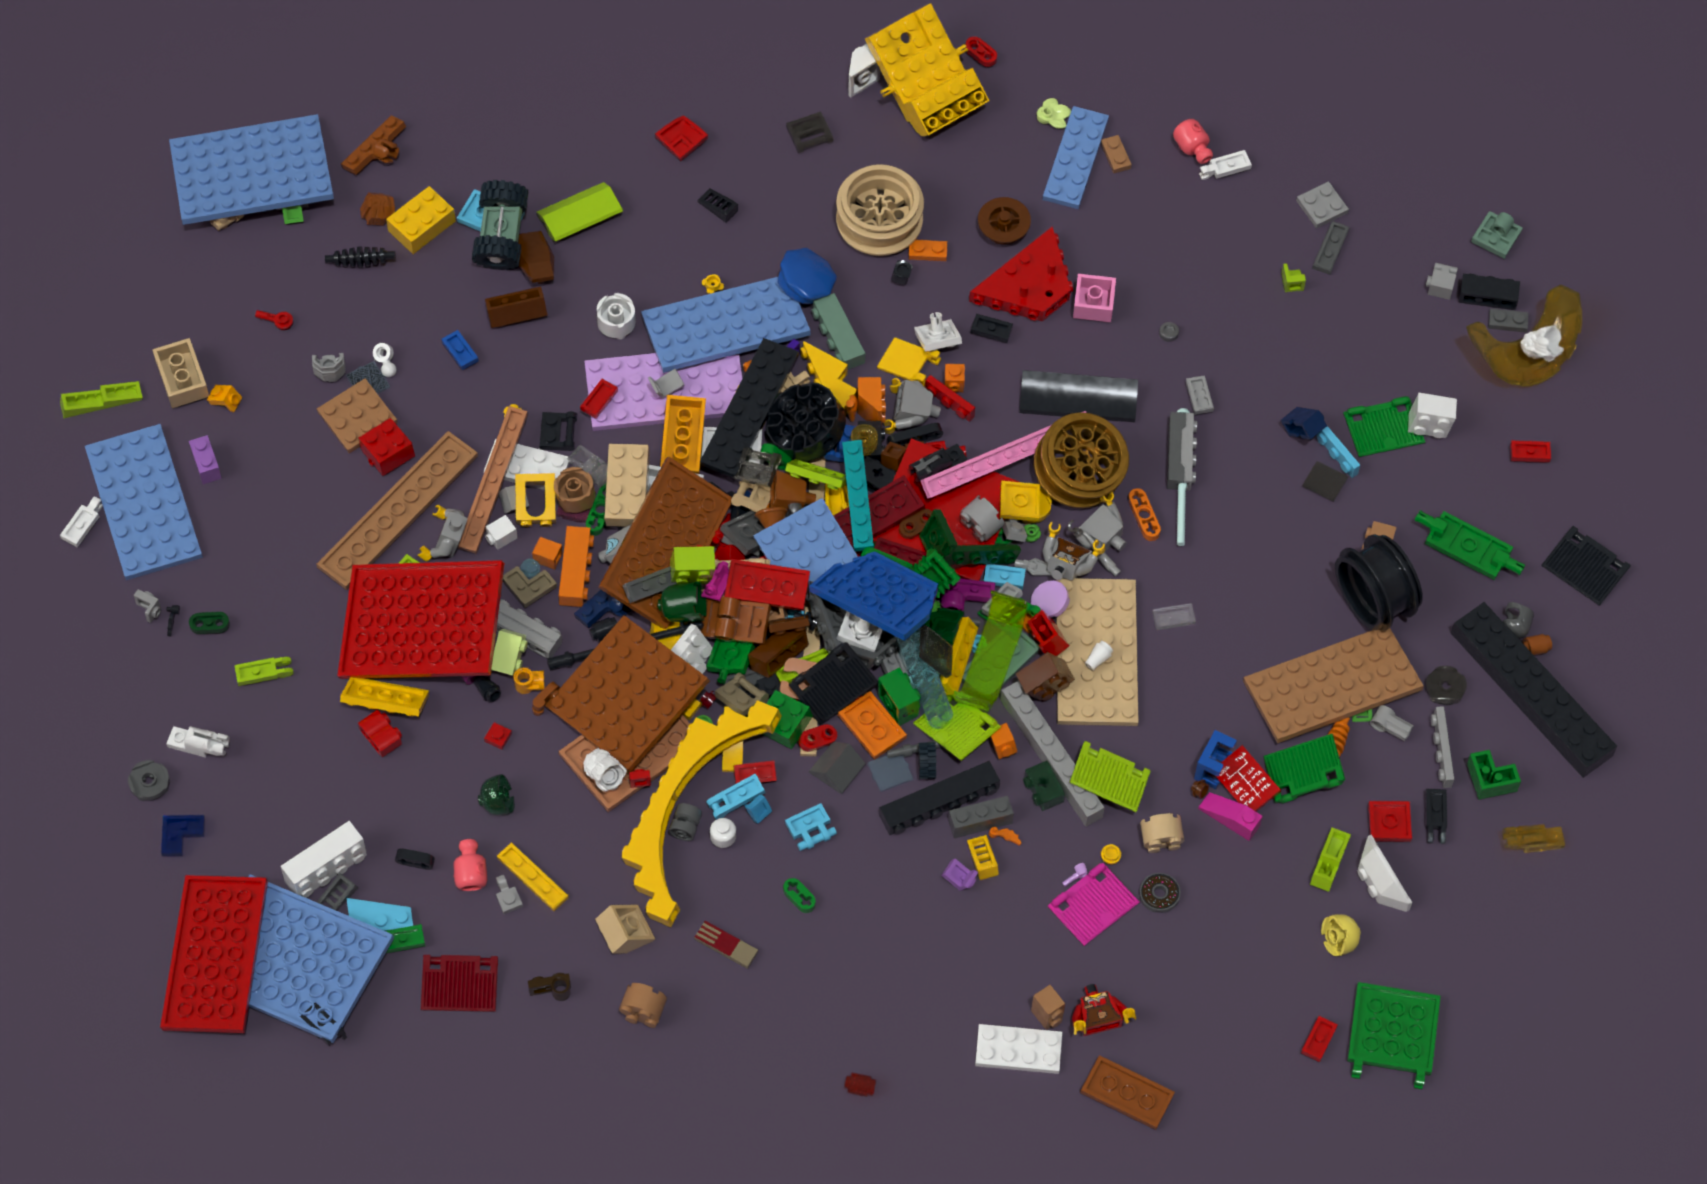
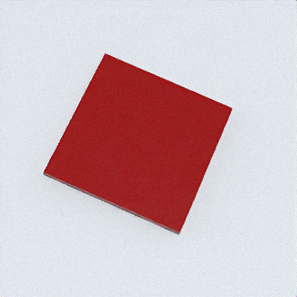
(951, 504)

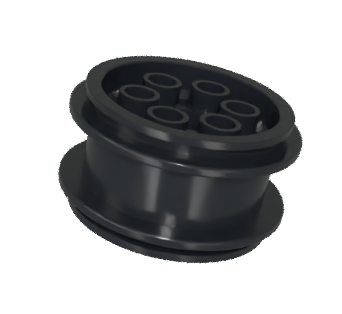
(1378, 582)

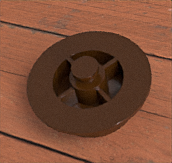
(1004, 220)

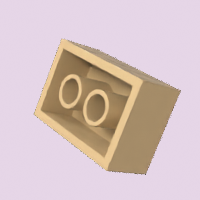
(180, 373)

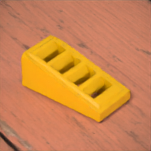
(988, 868)

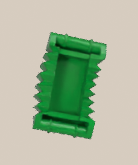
(937, 570)

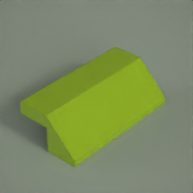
(579, 211)

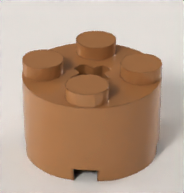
(574, 490)
(642, 1004)

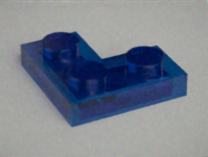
(176, 828)

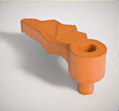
(1007, 834)

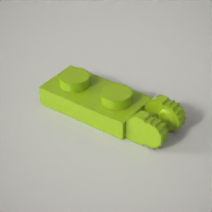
(262, 670)

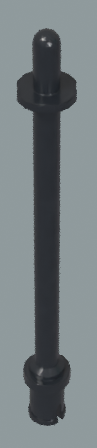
(569, 658)

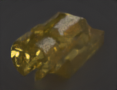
(1533, 838)

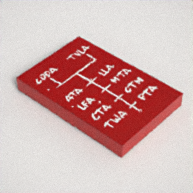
(1247, 780)

